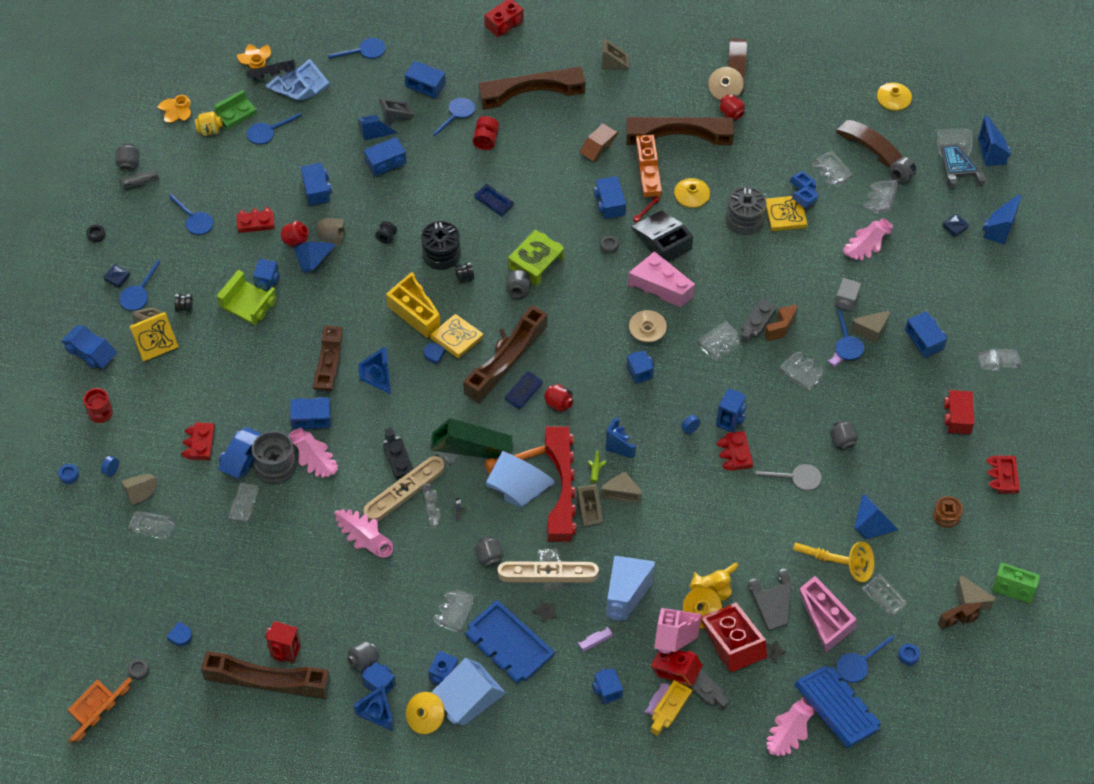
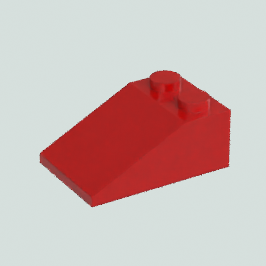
(734, 637)

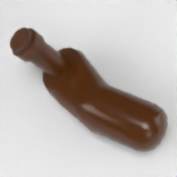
(500, 343)

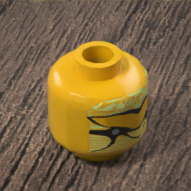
(208, 123)

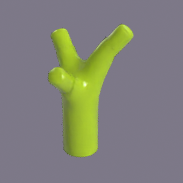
(595, 468)

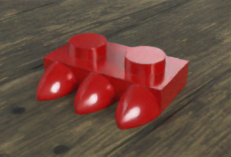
(255, 220)
(201, 443)
(736, 451)
(1005, 474)

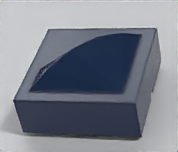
(955, 225)
(116, 276)

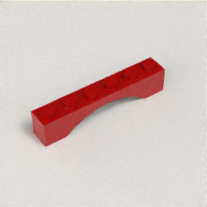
(558, 450)

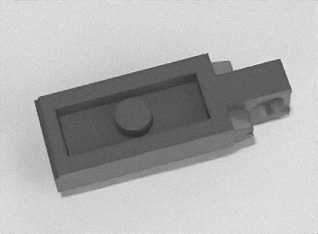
(757, 320)
(709, 691)

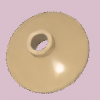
(719, 89)
(647, 320)

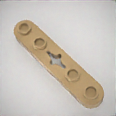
(414, 480)
(559, 572)

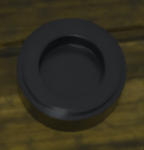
(96, 233)

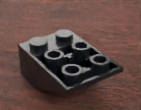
(664, 235)

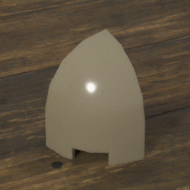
(331, 230)
(139, 487)

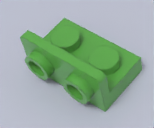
(235, 109)
(1016, 583)

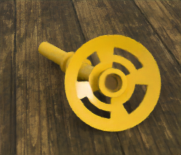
(854, 561)

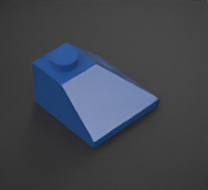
(992, 144)
(1001, 221)

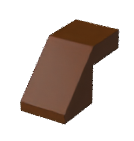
(597, 140)
(785, 319)

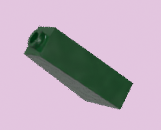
(470, 440)

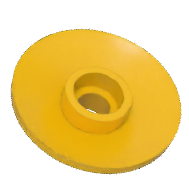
(894, 96)
(692, 198)
(707, 597)
(432, 716)

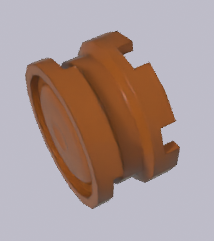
(947, 511)

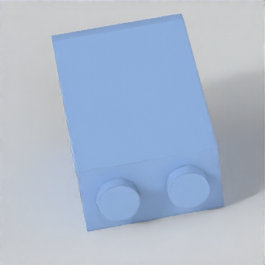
(628, 585)
(467, 691)

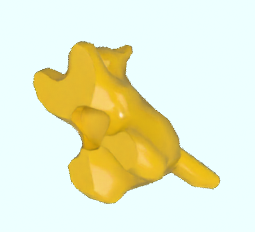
(717, 581)

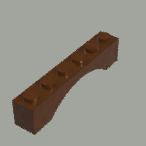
(563, 81)
(714, 130)
(486, 376)
(299, 681)

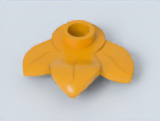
(254, 57)
(176, 108)

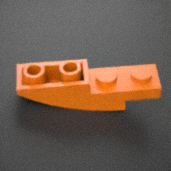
(648, 166)

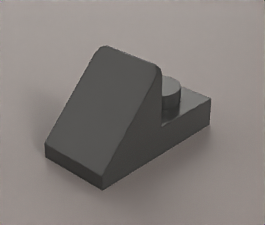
(394, 108)

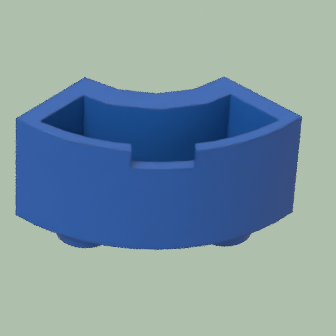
(88, 347)
(239, 454)

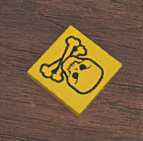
(785, 214)
(154, 336)
(456, 336)

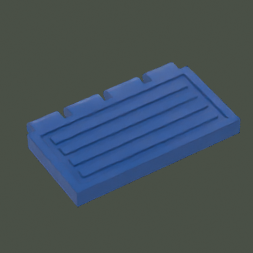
(510, 641)
(837, 706)

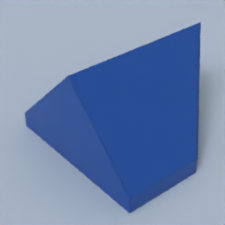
(373, 128)
(311, 254)
(376, 371)
(617, 440)
(871, 520)
(375, 709)

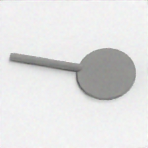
(804, 476)

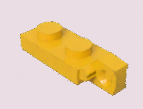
(669, 706)

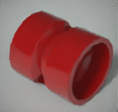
(485, 133)
(98, 405)

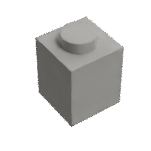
(847, 294)

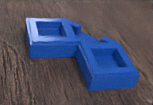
(807, 189)

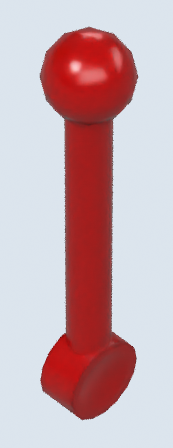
(637, 218)

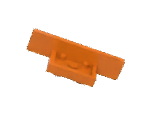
(92, 703)

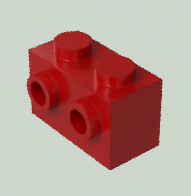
(504, 17)
(959, 412)
(283, 642)
(677, 666)

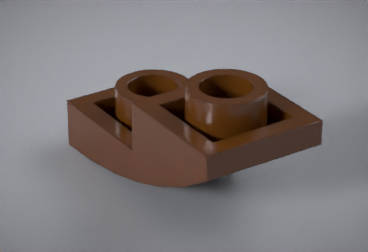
(961, 613)

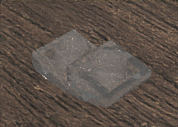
(997, 358)
(244, 503)
(550, 555)

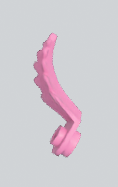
(867, 240)
(313, 453)
(363, 532)
(791, 728)

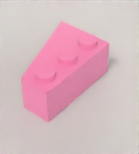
(662, 279)
(826, 613)
(676, 629)

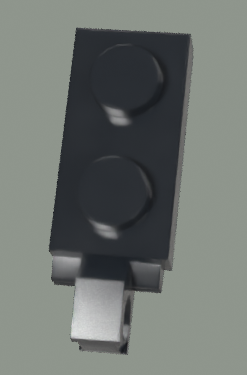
(273, 69)
(396, 454)

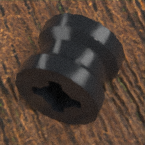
(386, 232)
(464, 272)
(183, 302)

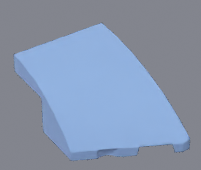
(300, 83)
(518, 480)

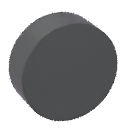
(609, 244)
(138, 669)

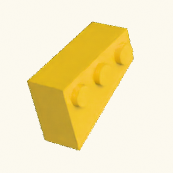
(413, 305)

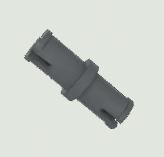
(140, 179)

